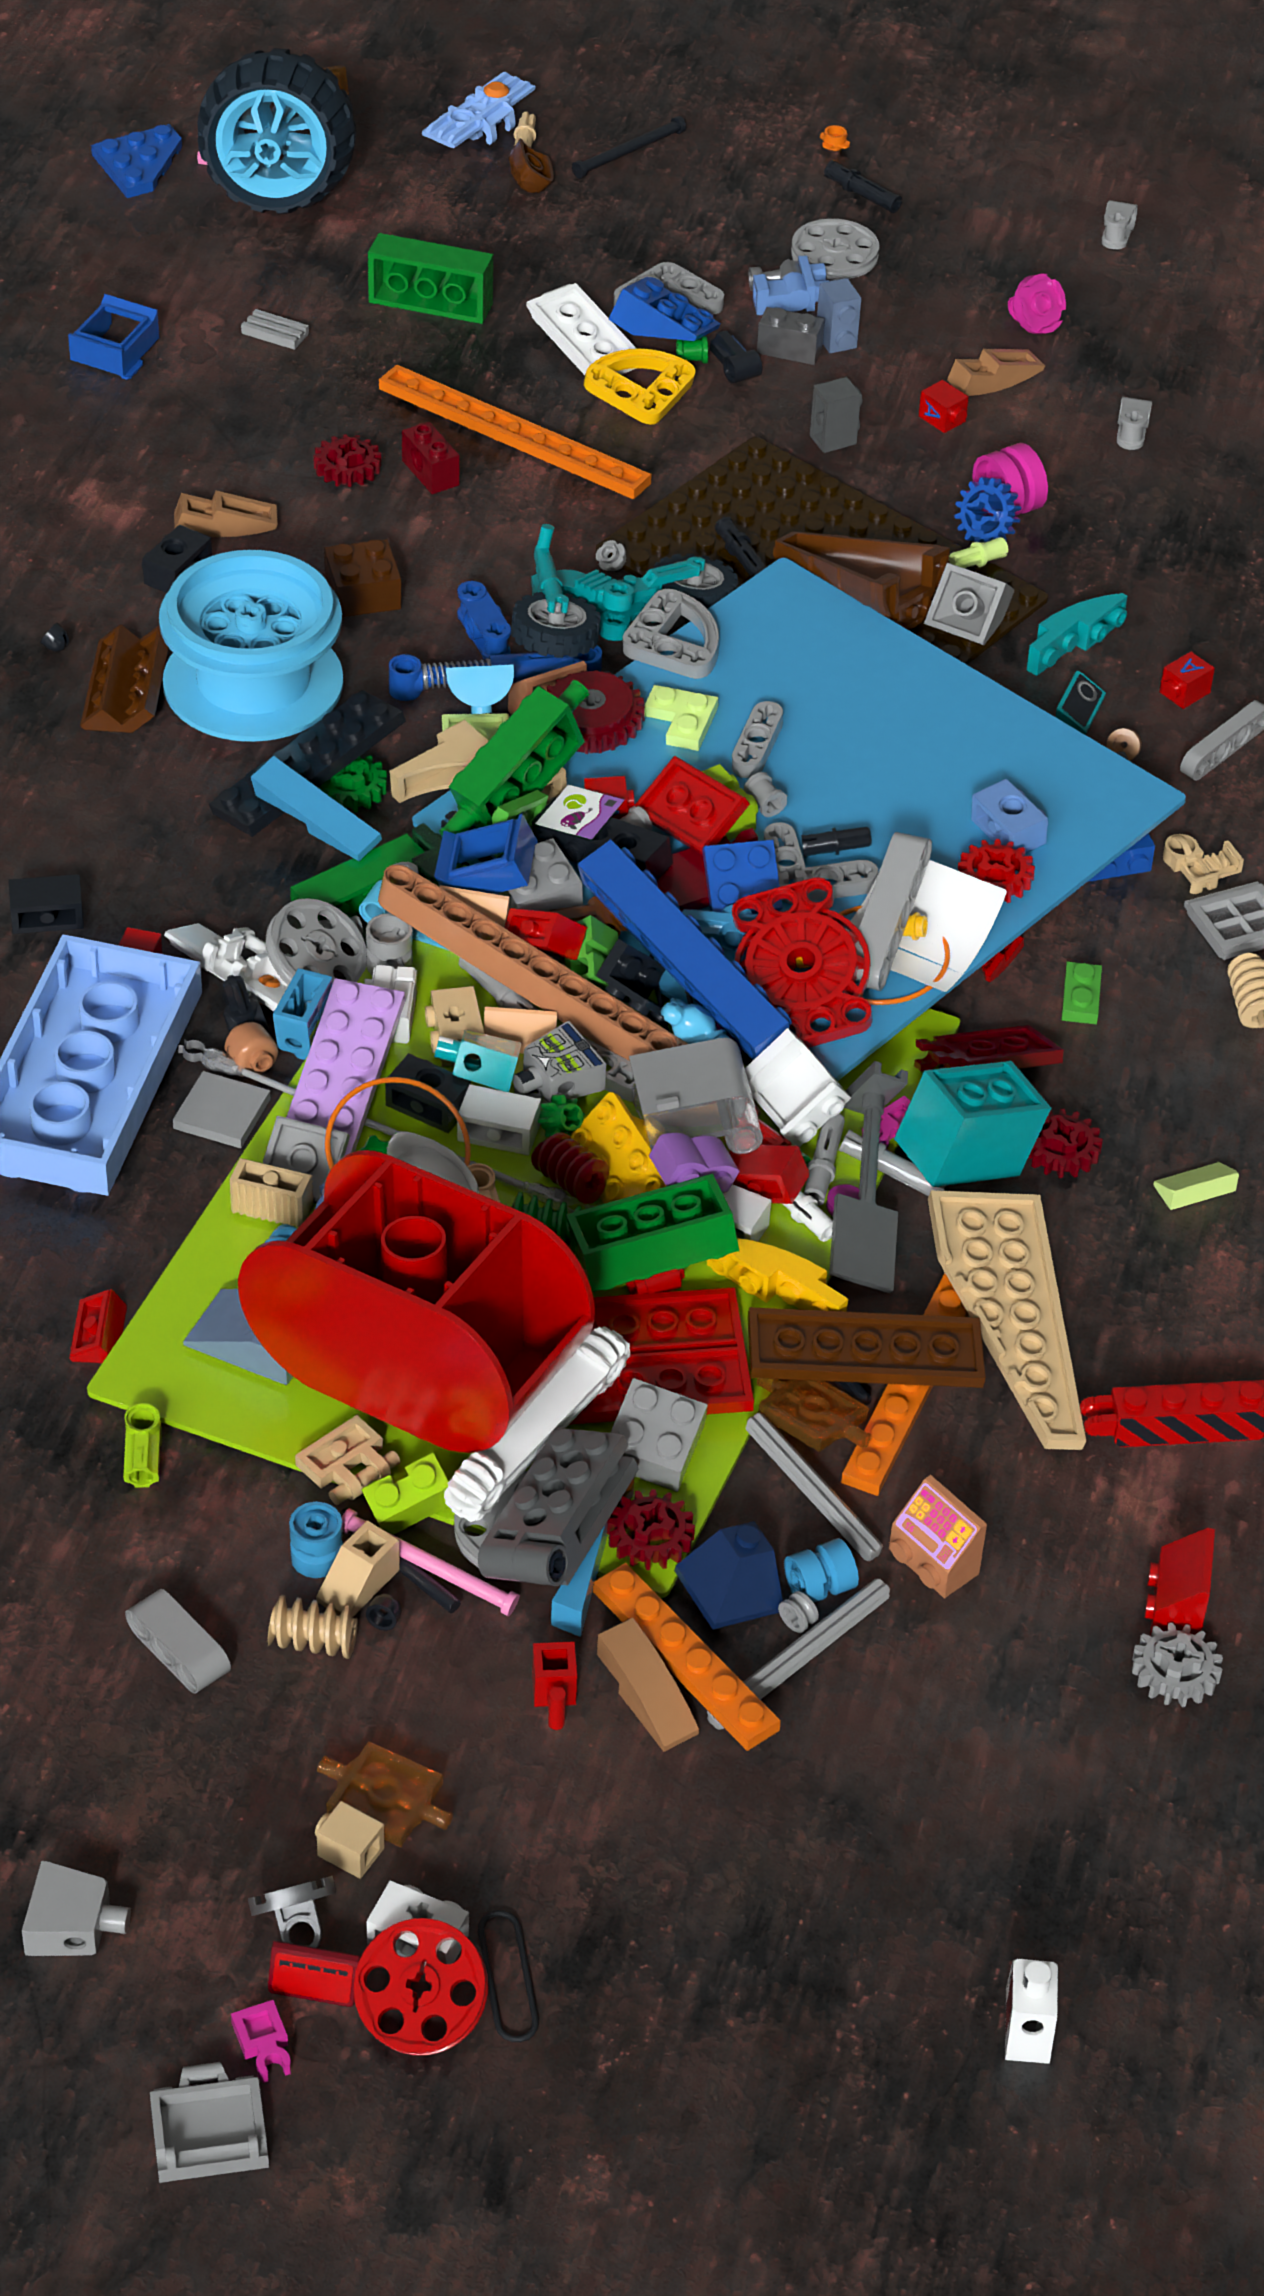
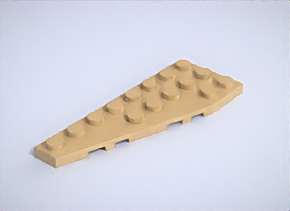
(1005, 1275)

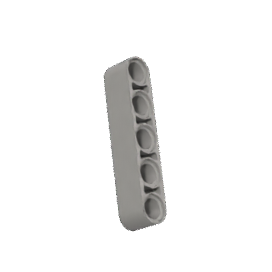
(892, 903)

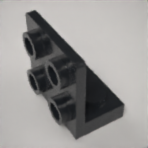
(634, 976)

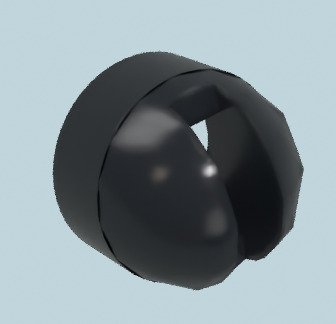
(56, 638)
(390, 1618)

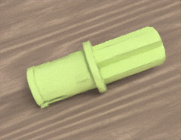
(980, 553)

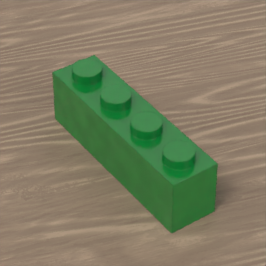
(351, 881)

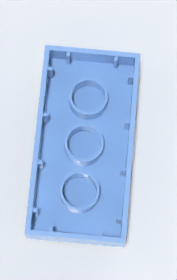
(90, 1060)

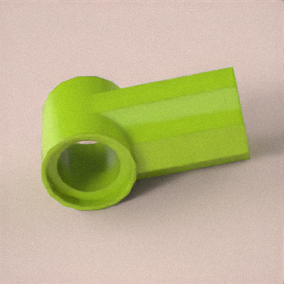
(142, 1445)

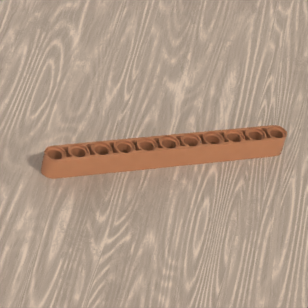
(519, 965)

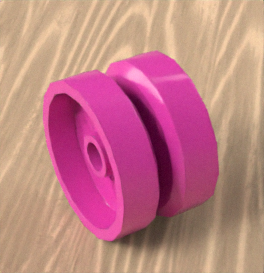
(1019, 468)

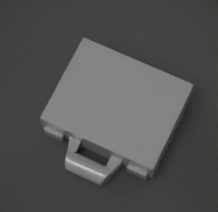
(208, 2125)

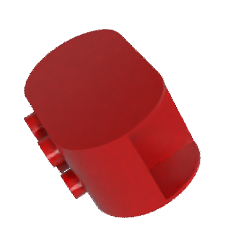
(419, 1302)

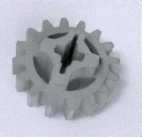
(1177, 1664)

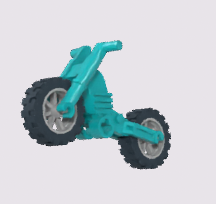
(575, 607)

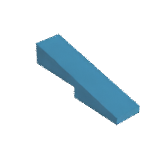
(322, 814)
(572, 1601)

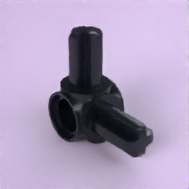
(239, 1006)

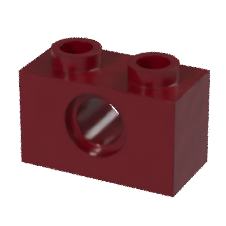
(430, 457)

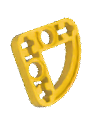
(604, 373)

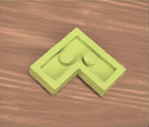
(688, 712)

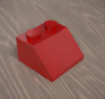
(1181, 1582)

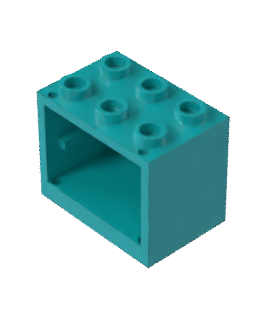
(972, 1123)

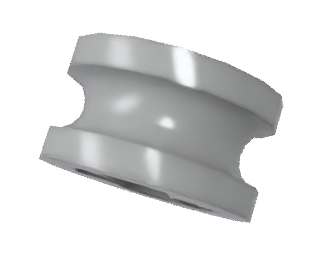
(798, 1611)

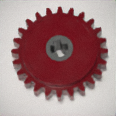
(608, 713)

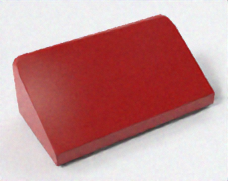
(97, 1327)

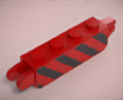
(1178, 1413)

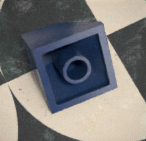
(733, 1576)

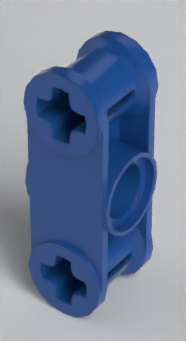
(483, 619)

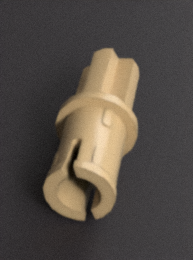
(526, 129)

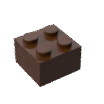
(363, 577)

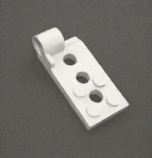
(552, 314)

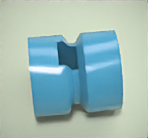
(315, 1538)
(828, 1569)

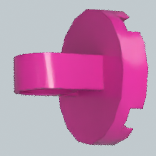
(1038, 304)

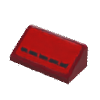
(312, 1973)

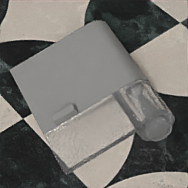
(698, 1093)

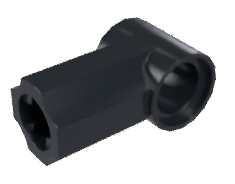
(736, 360)

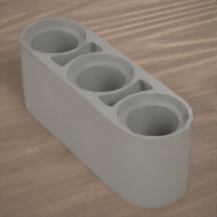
(178, 1640)

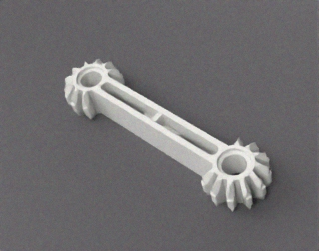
(491, 1471)

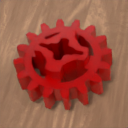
(997, 866)

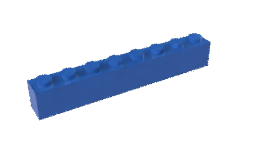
(682, 948)

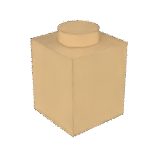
(349, 1839)

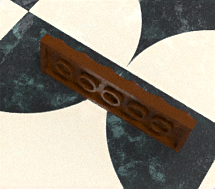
(865, 1347)

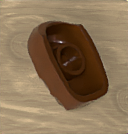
(530, 168)

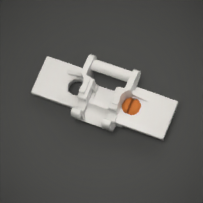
(224, 958)

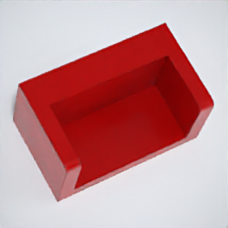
(547, 931)
(772, 1172)

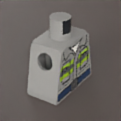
(561, 1065)

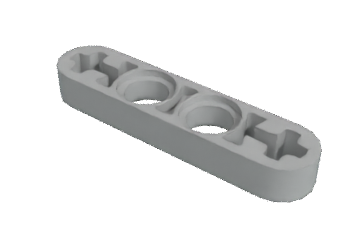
(1224, 741)

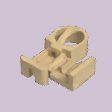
(1199, 870)

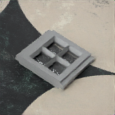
(1231, 919)

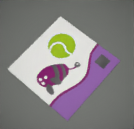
(579, 812)

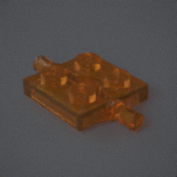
(814, 1412)
(388, 1790)

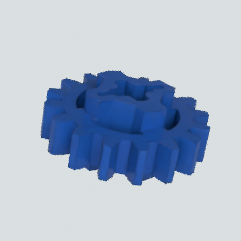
(993, 497)

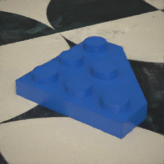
(138, 158)

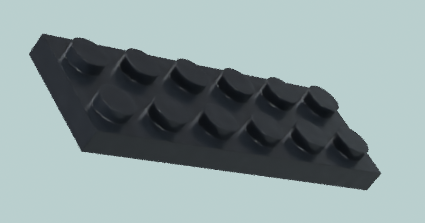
(315, 756)

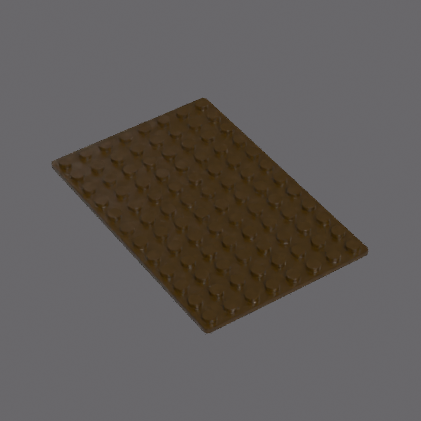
(779, 494)

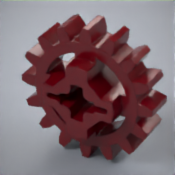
(347, 460)
(1062, 1143)
(653, 1529)

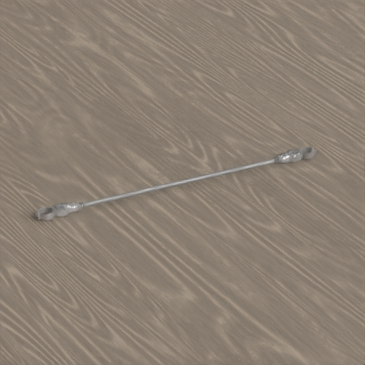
(218, 1061)

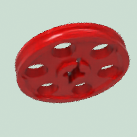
(433, 2003)

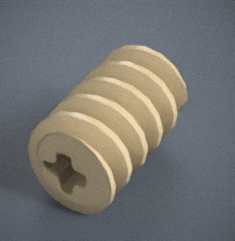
(1247, 986)
(313, 1627)

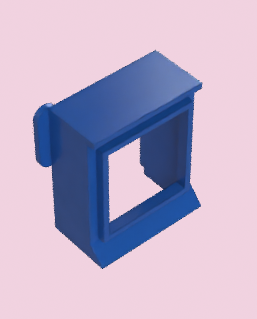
(117, 358)
(492, 876)

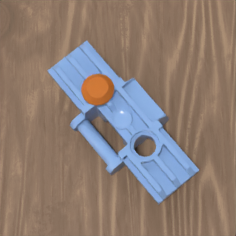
(480, 112)

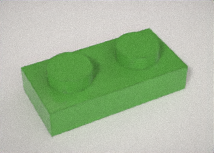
(1081, 993)

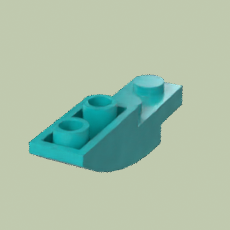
(1075, 626)

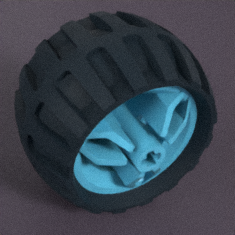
(250, 162)

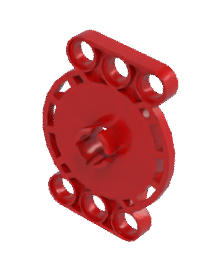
(823, 943)

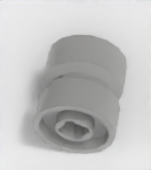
(388, 942)

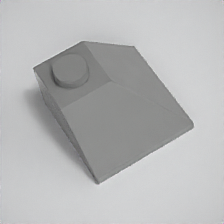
(968, 604)

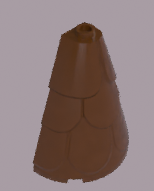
(878, 573)

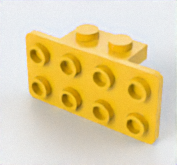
(623, 1144)

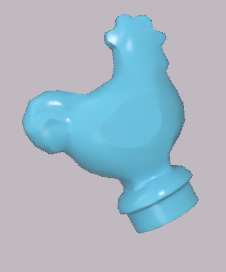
(691, 1022)

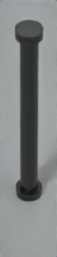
(581, 168)

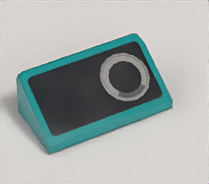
(1080, 703)

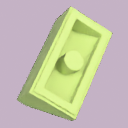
(1197, 1185)

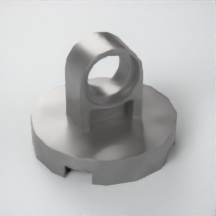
(294, 1906)

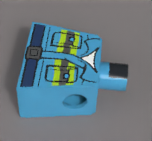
(293, 1020)

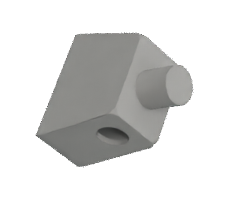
(70, 1913)

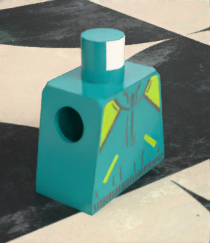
(496, 1060)

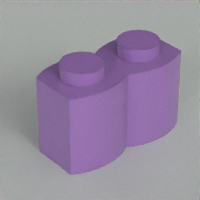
(687, 1158)

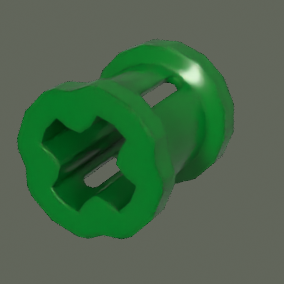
(693, 350)

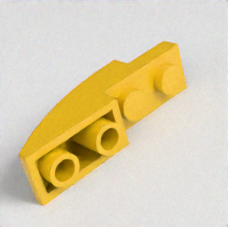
(774, 1271)

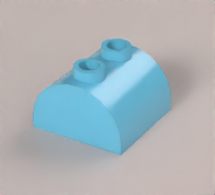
(480, 685)

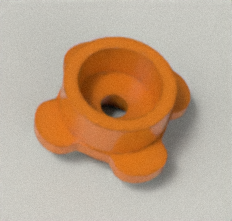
(835, 138)

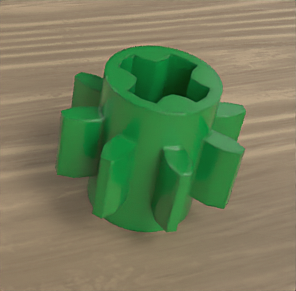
(560, 1115)

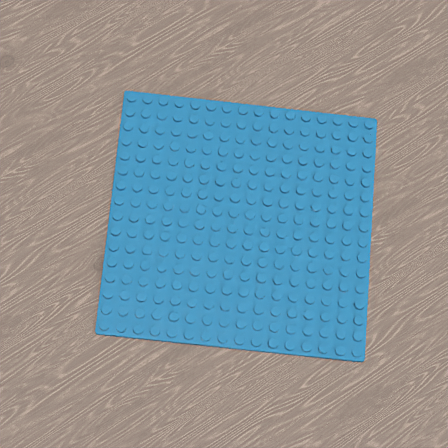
(883, 741)

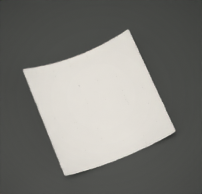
(955, 909)

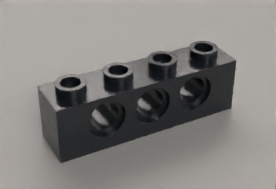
(648, 848)

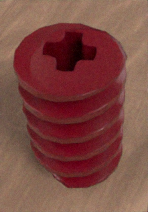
(571, 1167)

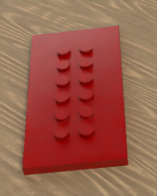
(678, 1343)

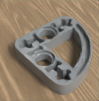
(646, 642)

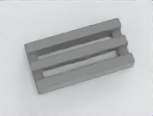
(275, 329)

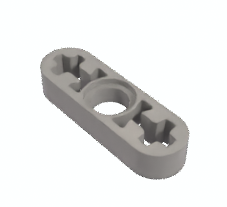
(755, 728)

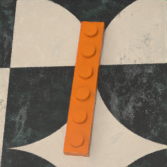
(688, 1657)

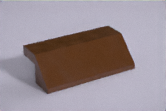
(124, 681)

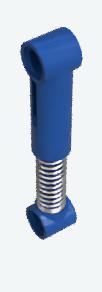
(410, 677)

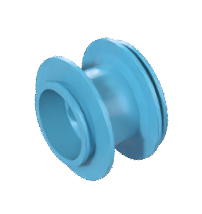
(251, 646)

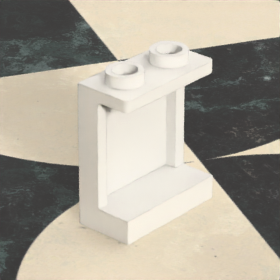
(794, 1088)

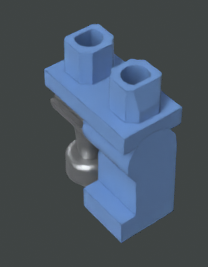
(789, 288)

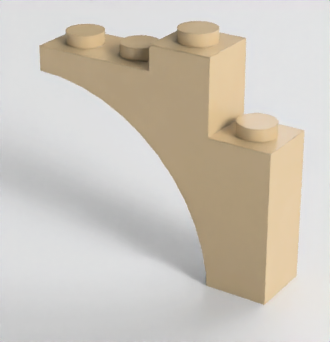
(439, 765)

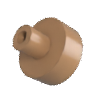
(1118, 737)

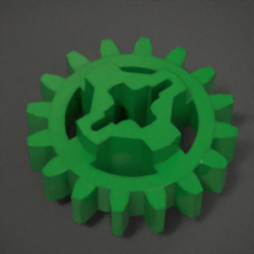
(357, 784)

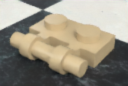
(340, 1451)

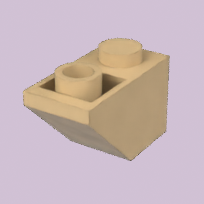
(360, 1569)

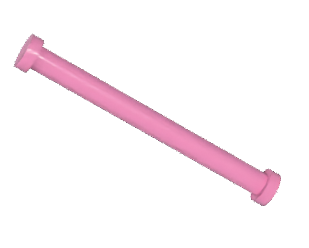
(443, 1569)

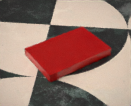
(691, 805)

